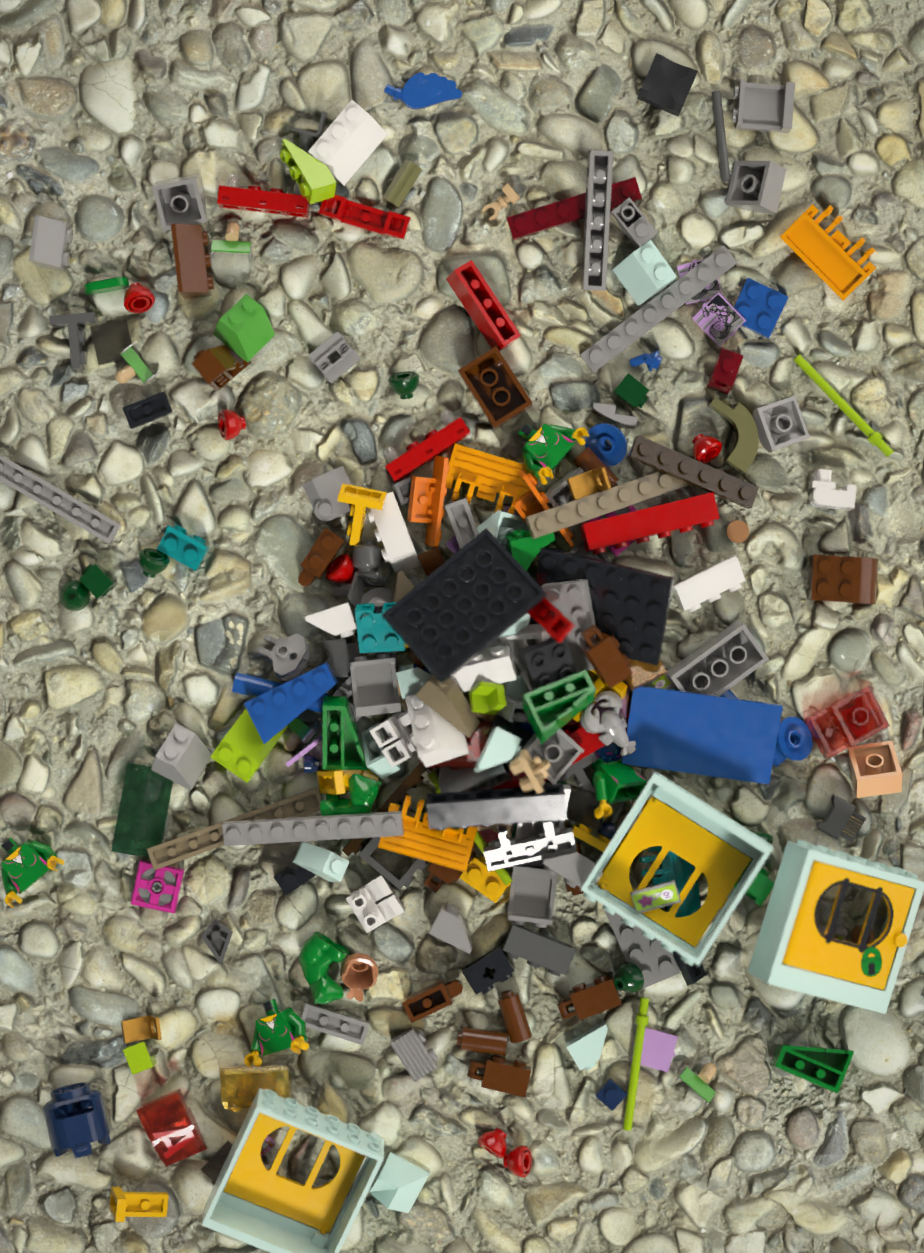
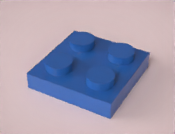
(760, 307)

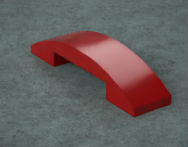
(365, 217)
(551, 620)

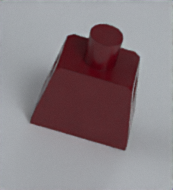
(724, 371)

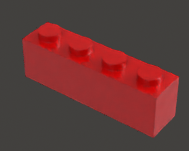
(483, 306)

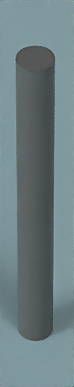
(721, 136)

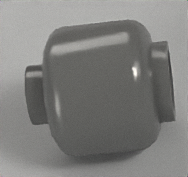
(367, 556)

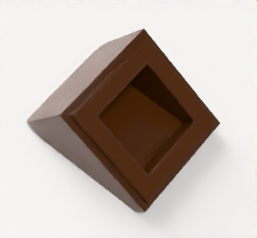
(431, 560)

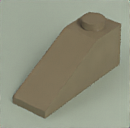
(449, 703)

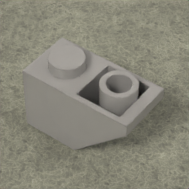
(634, 223)
(572, 866)

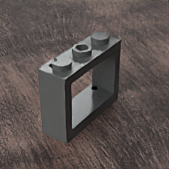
(408, 876)

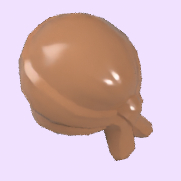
(358, 973)

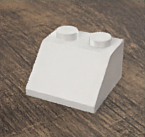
(336, 620)

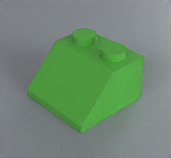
(245, 328)

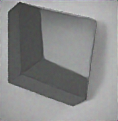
(217, 939)

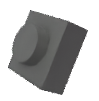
(402, 490)

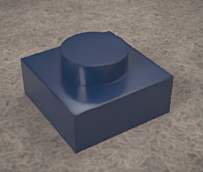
(611, 1094)

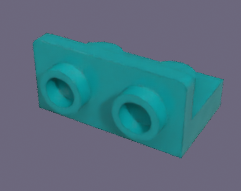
(183, 547)

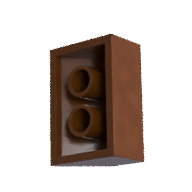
(192, 260)

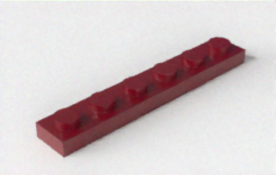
(567, 210)

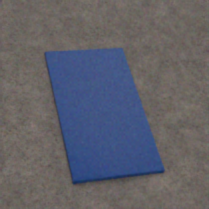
(703, 734)

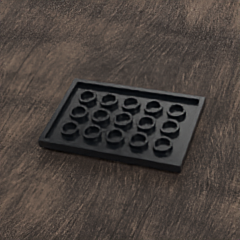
(624, 599)
(464, 606)

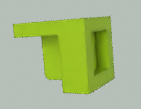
(487, 698)
(139, 1057)

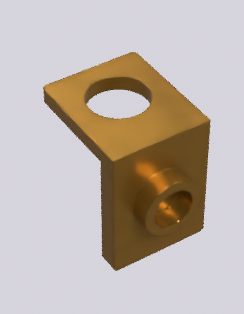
(588, 483)
(141, 1028)

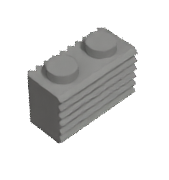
(414, 1053)

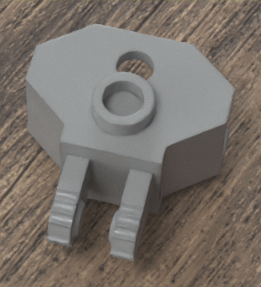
(287, 655)

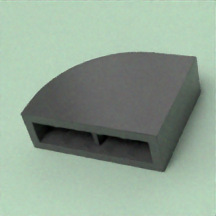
(469, 780)

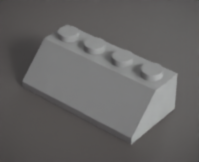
(719, 662)

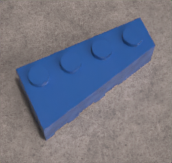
(285, 702)

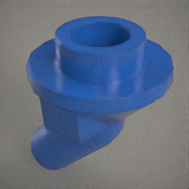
(651, 360)

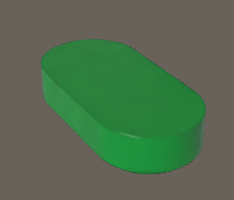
(106, 285)

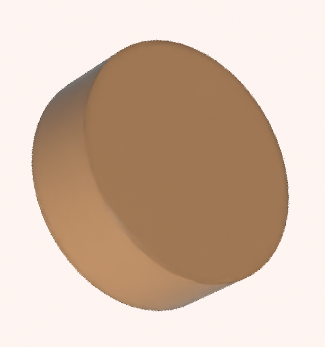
(737, 531)
(855, 934)

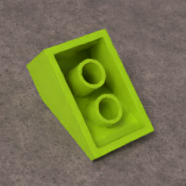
(243, 748)

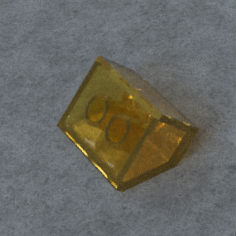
(241, 1084)

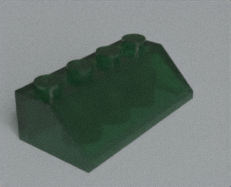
(141, 810)

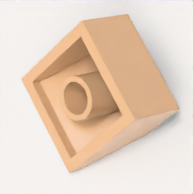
(875, 769)

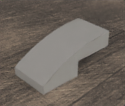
(608, 412)

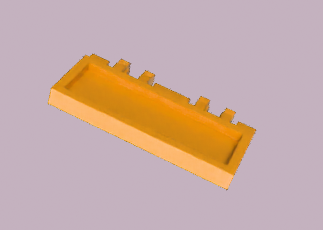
(826, 253)
(488, 473)
(440, 847)

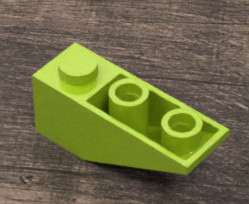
(312, 176)

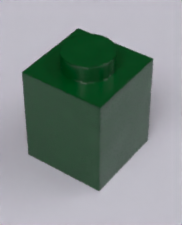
(632, 392)
(97, 580)

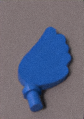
(425, 91)

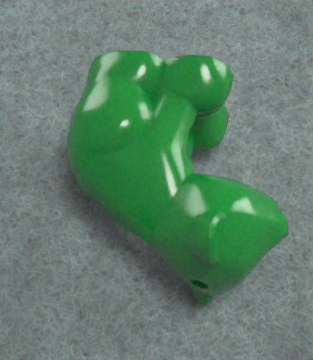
(362, 796)
(315, 960)

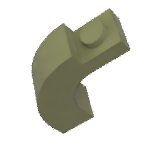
(746, 433)

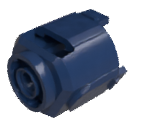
(76, 1119)

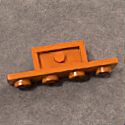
(427, 500)
(536, 502)

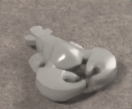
(611, 724)

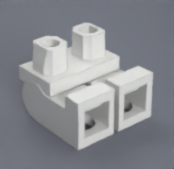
(824, 493)
(398, 737)
(365, 906)

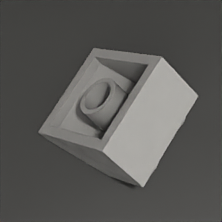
(756, 186)
(180, 201)
(50, 243)
(182, 757)
(451, 927)

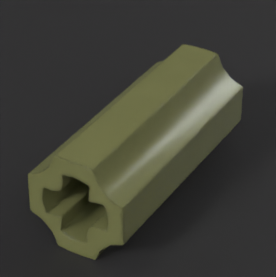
(402, 184)

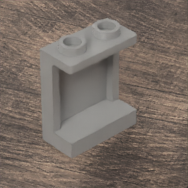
(764, 107)
(374, 685)
(531, 896)

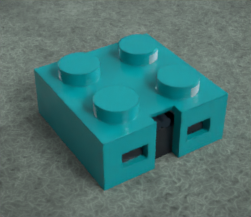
(373, 630)

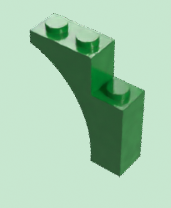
(525, 548)

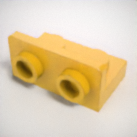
(483, 881)

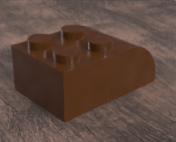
(495, 388)
(842, 579)

